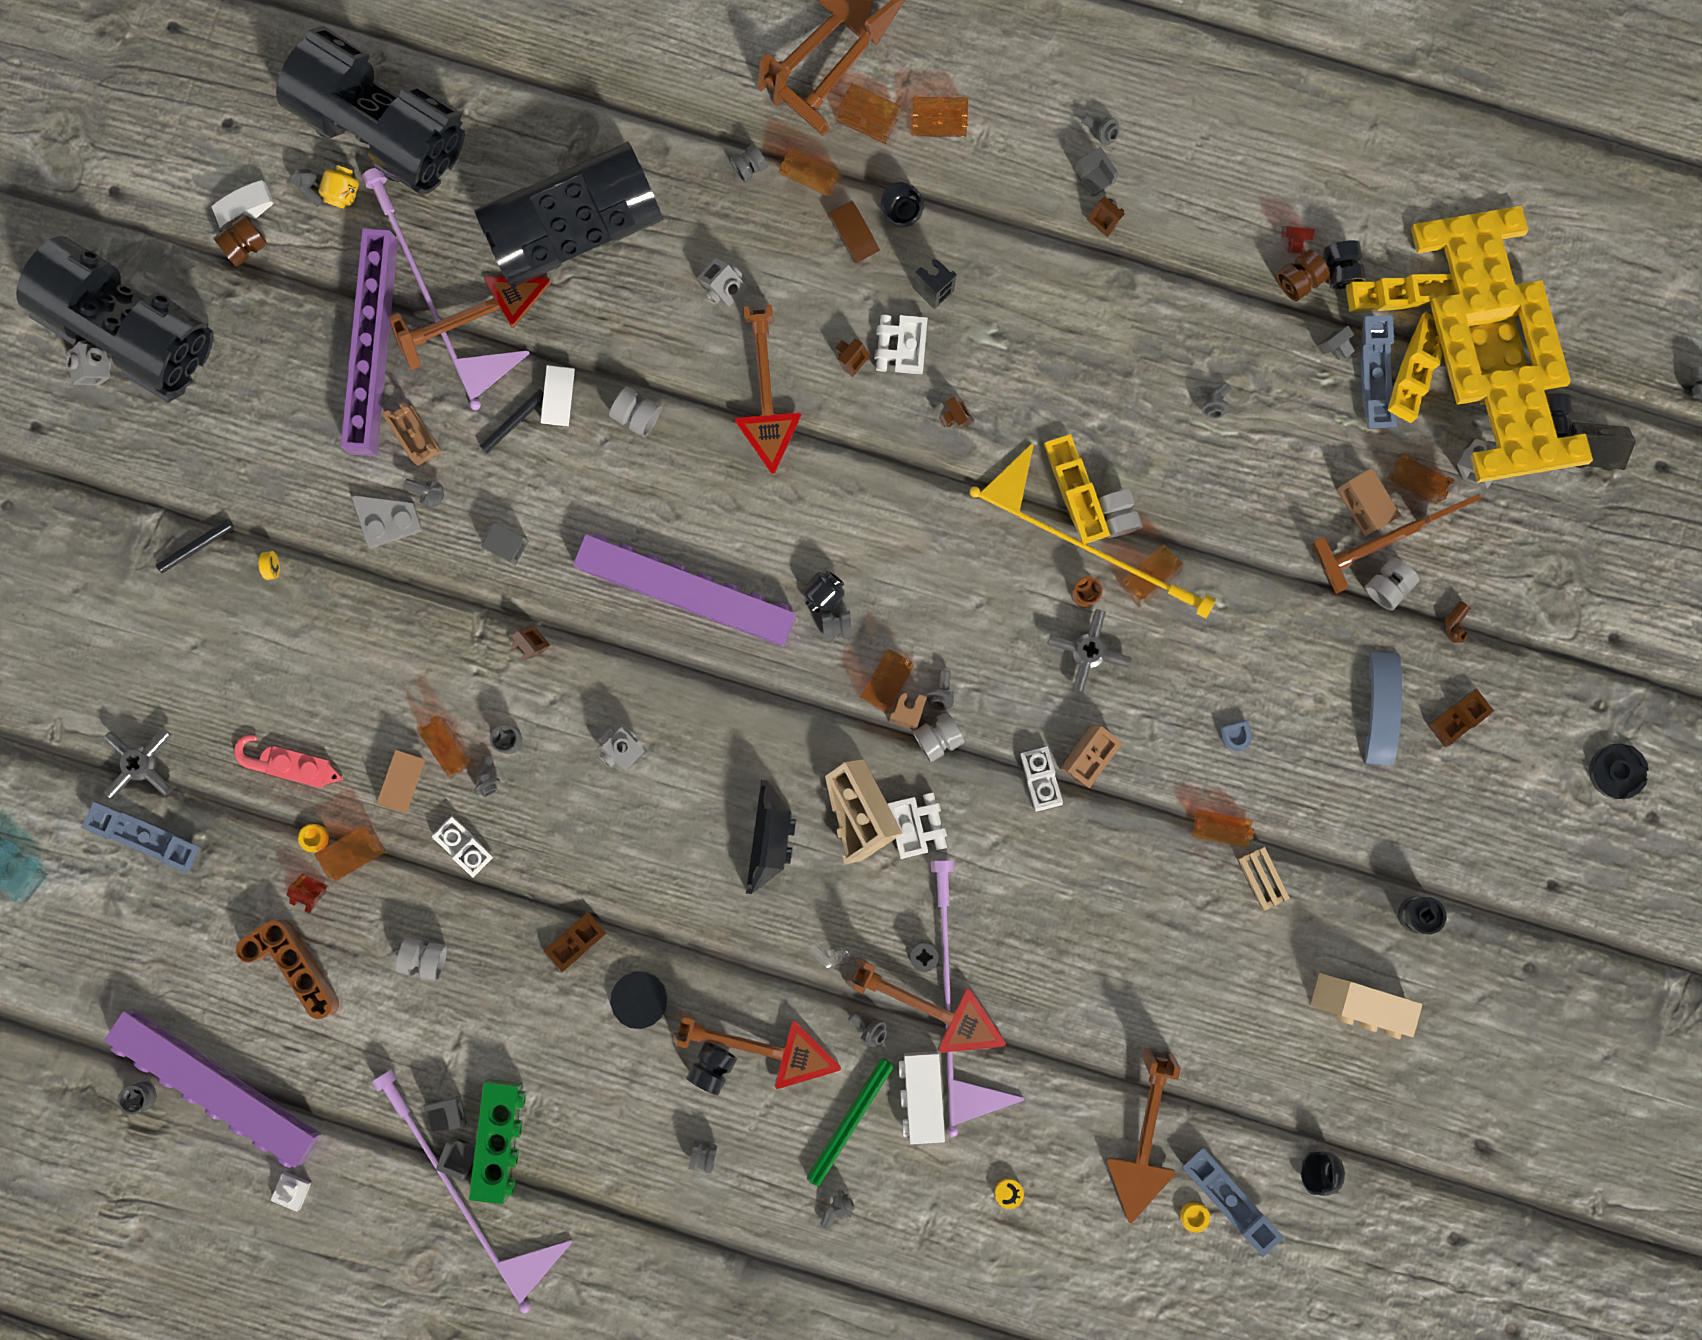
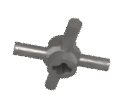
(1098, 646)
(147, 763)

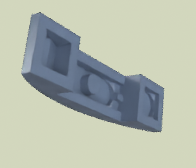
(1377, 371)
(1384, 708)
(141, 835)
(1232, 1202)

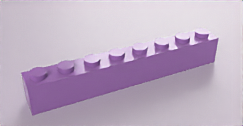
(369, 342)
(685, 590)
(212, 1087)

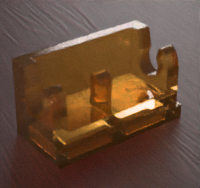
(868, 113)
(939, 116)
(810, 172)
(1420, 479)
(1160, 565)
(887, 681)
(445, 746)
(350, 852)

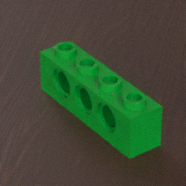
(483, 1185)

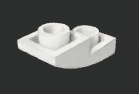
(248, 201)
(557, 395)
(1041, 779)
(462, 846)

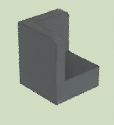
(1096, 171)
(504, 544)
(446, 1113)
(457, 1159)

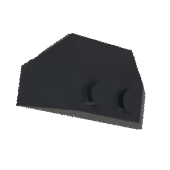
(770, 838)

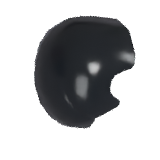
(902, 204)
(1322, 1173)

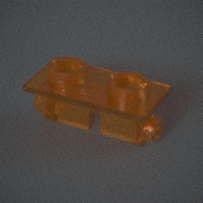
(1222, 828)

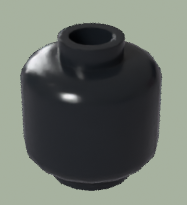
(824, 591)

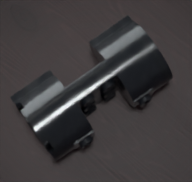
(335, 91)
(569, 214)
(84, 300)

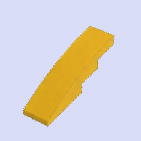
(1398, 293)
(1416, 370)
(1076, 489)

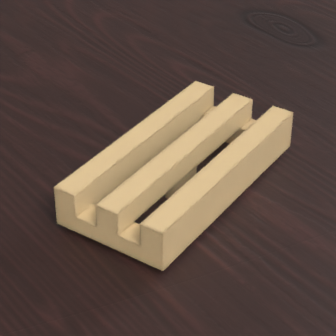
(1274, 876)

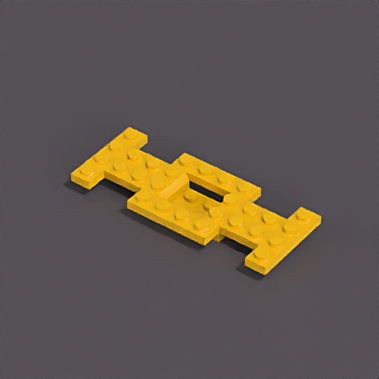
(1486, 349)

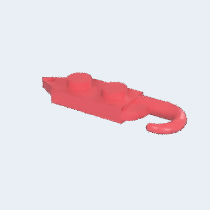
(288, 764)

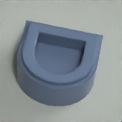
(1236, 735)

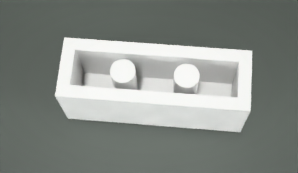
(922, 1097)

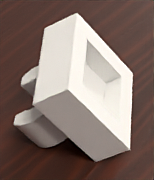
(291, 1191)

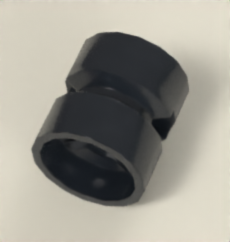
(1339, 257)
(1559, 408)
(1422, 915)
(711, 1068)

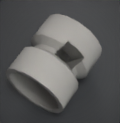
(638, 413)
(1119, 515)
(1394, 581)
(938, 737)
(422, 959)

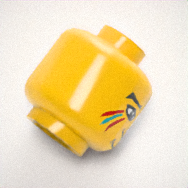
(338, 187)

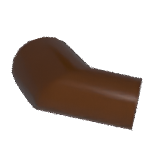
(1453, 624)

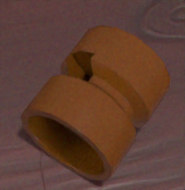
(240, 240)
(1307, 272)

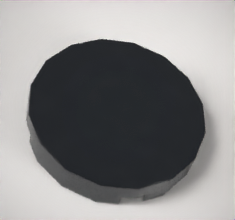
(1618, 771)
(639, 1000)

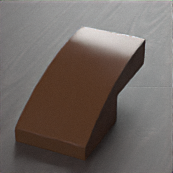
(853, 231)
(1460, 717)
(574, 942)

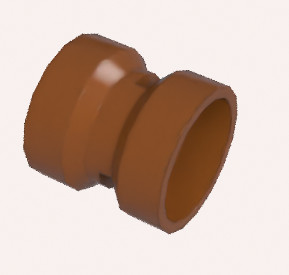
(1090, 589)

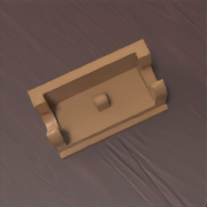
(412, 434)
(1368, 502)
(906, 716)
(1091, 755)
(401, 781)

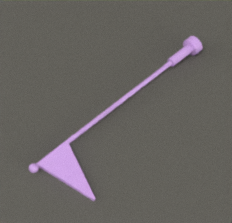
(475, 372)
(965, 1099)
(519, 1272)

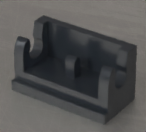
(934, 288)

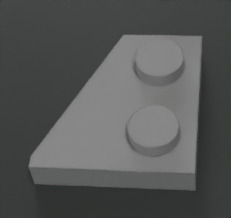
(386, 520)

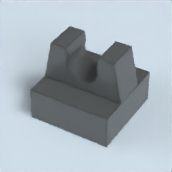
(1338, 343)

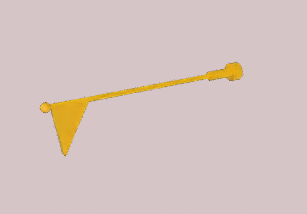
(1007, 493)

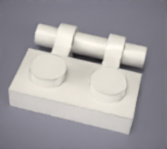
(910, 345)
(913, 839)

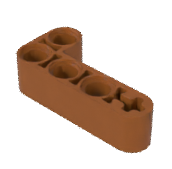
(294, 974)

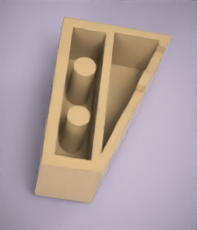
(861, 811)
(1366, 1005)

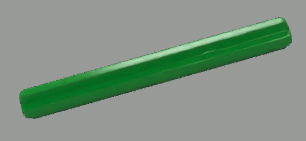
(850, 1122)

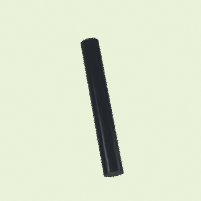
(512, 421)
(194, 546)

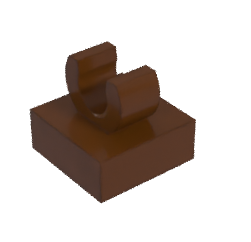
(1106, 216)
(852, 356)
(957, 413)
(529, 641)

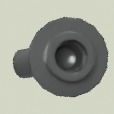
(1106, 131)
(304, 180)
(1215, 406)
(431, 493)
(941, 697)
(486, 784)
(873, 1033)
(841, 1206)

